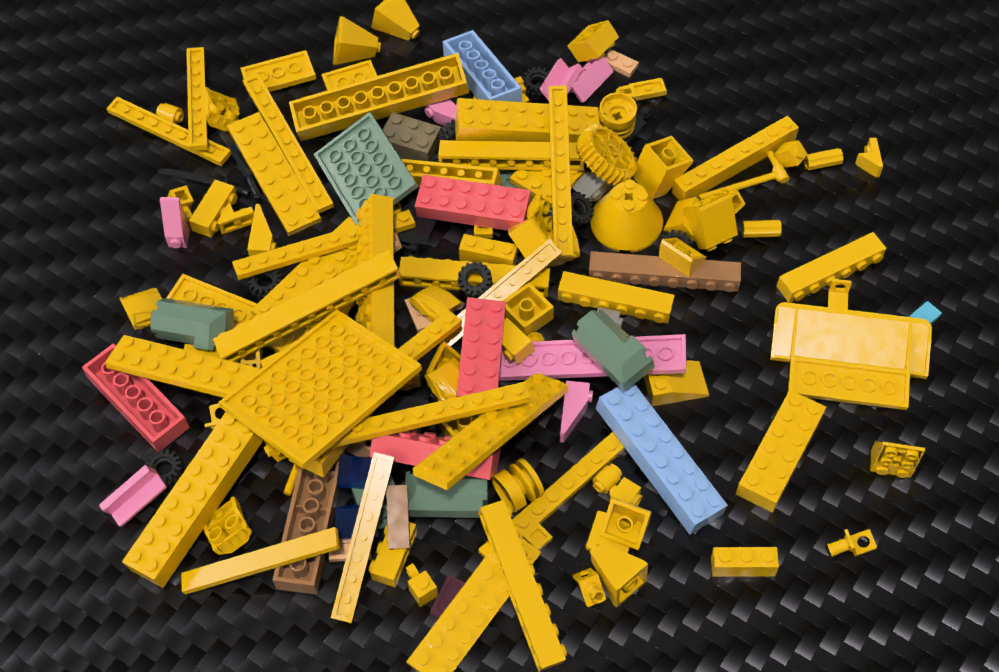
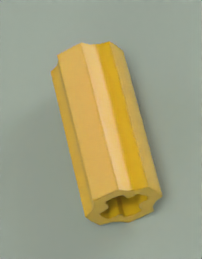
(823, 159)
(763, 228)

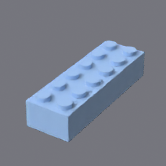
(482, 70)

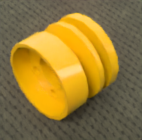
(618, 113)
(517, 485)

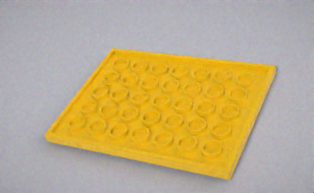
(320, 388)

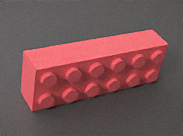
(471, 202)
(481, 346)
(137, 401)
(413, 448)

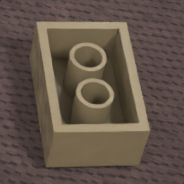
(412, 137)

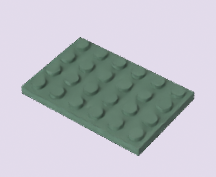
(364, 164)

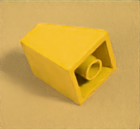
(660, 165)
(712, 220)

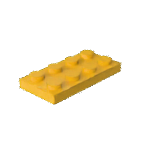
(282, 71)

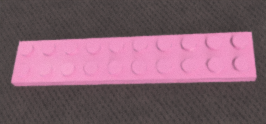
(568, 360)

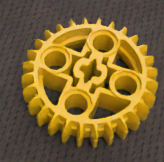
(606, 154)

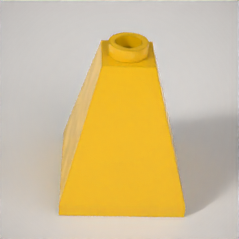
(395, 19)
(353, 43)
(618, 571)

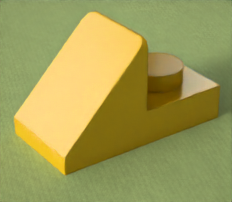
(871, 158)
(232, 220)

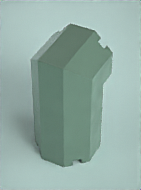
(190, 322)
(612, 349)
(460, 500)

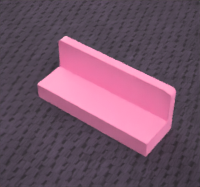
(561, 75)
(590, 78)
(133, 495)

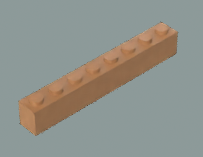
(656, 272)

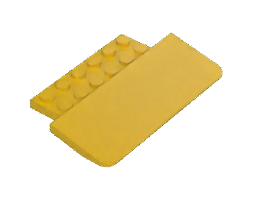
(851, 353)

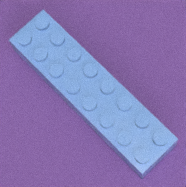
(661, 457)

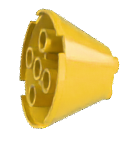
(627, 218)

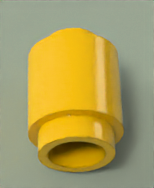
(170, 113)
(607, 478)

